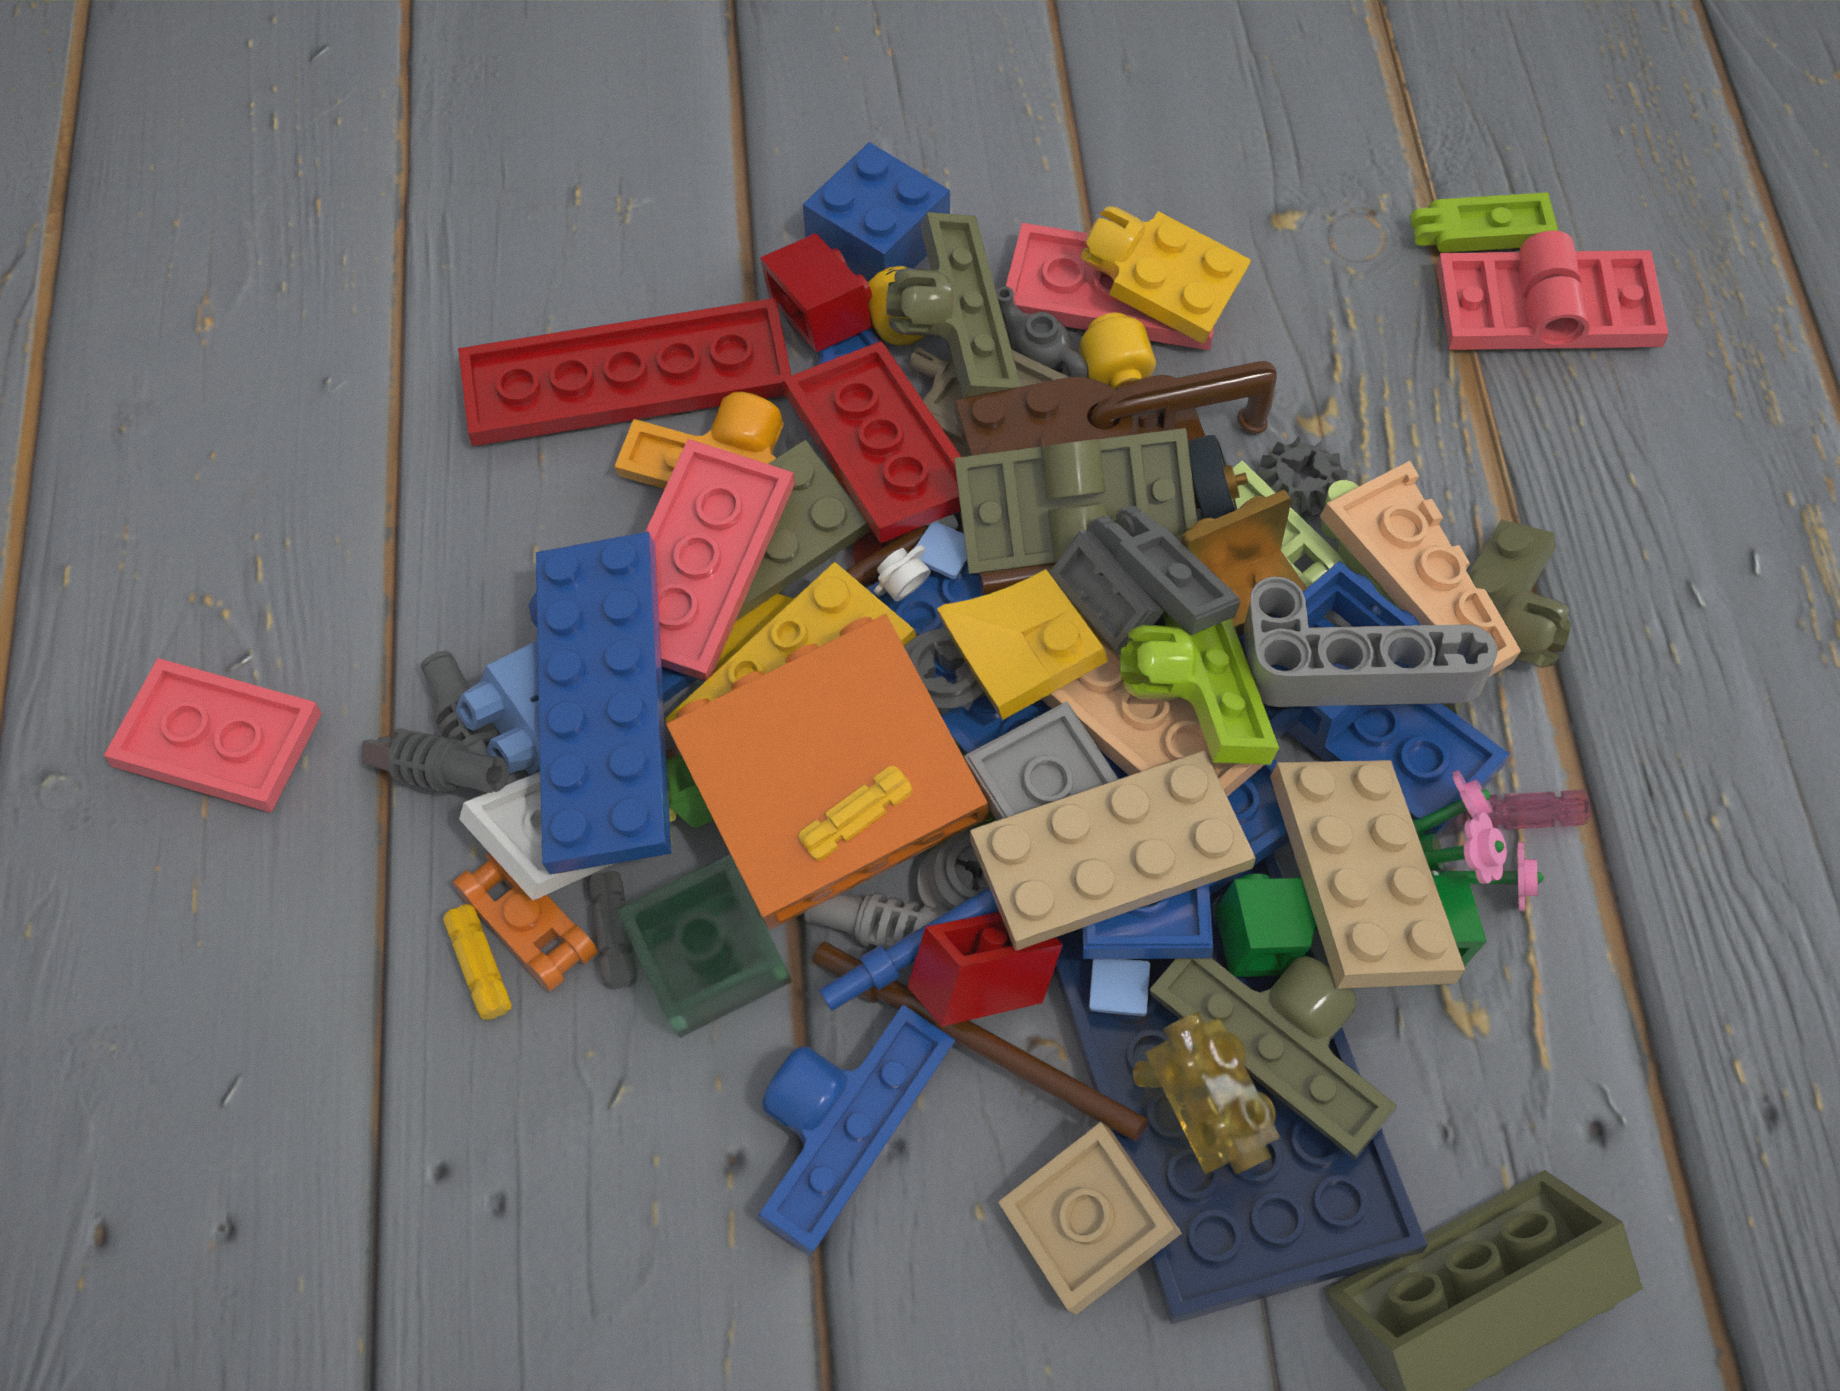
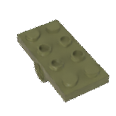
(1035, 500)

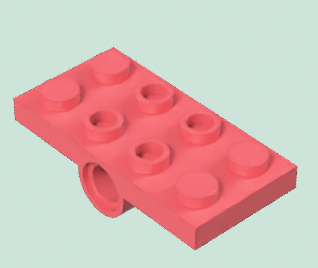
(1551, 297)

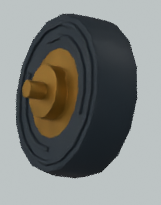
(1213, 481)

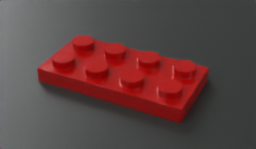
(878, 439)

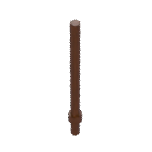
(999, 1051)

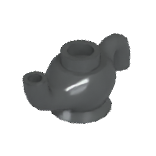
(1040, 337)

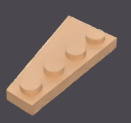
(1410, 557)

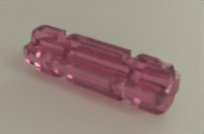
(1540, 809)

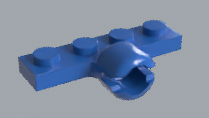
(844, 1121)

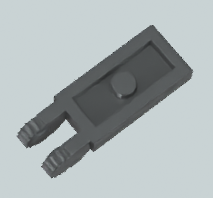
(1166, 570)

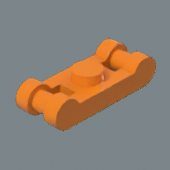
(526, 924)

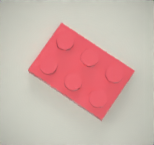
(213, 735)

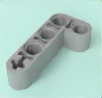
(1444, 660)

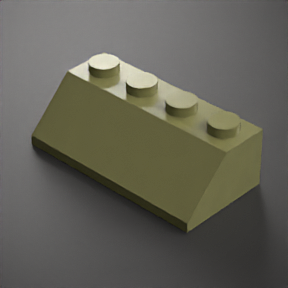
(1488, 1288)

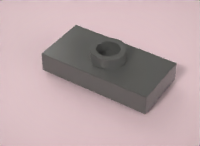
(1103, 590)

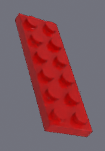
(622, 371)

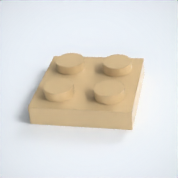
(1089, 1218)

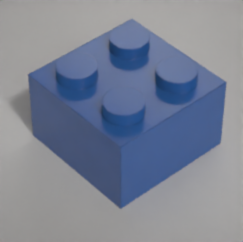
(875, 211)

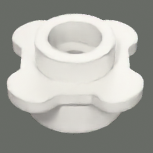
(902, 573)

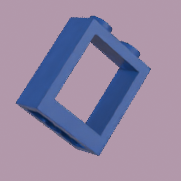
(1360, 605)

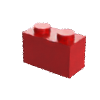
(817, 291)
(974, 972)

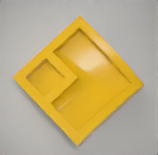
(1022, 642)

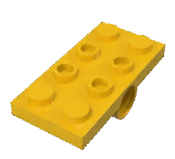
(810, 618)

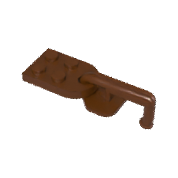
(1089, 409)

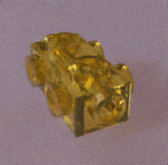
(1211, 1093)

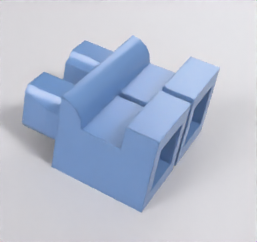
(511, 702)

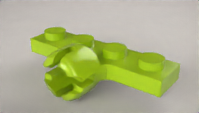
(1212, 676)

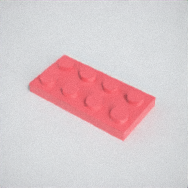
(1055, 280)
(709, 548)

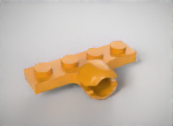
(742, 426)

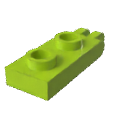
(1483, 221)

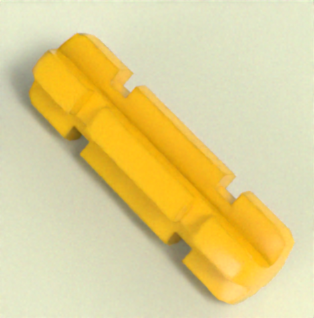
(855, 813)
(477, 962)

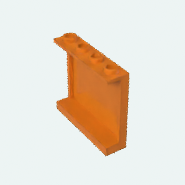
(807, 739)

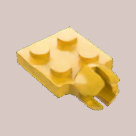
(1165, 269)

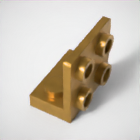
(1245, 547)

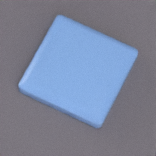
(944, 550)
(1119, 986)

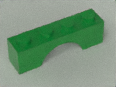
(1272, 923)

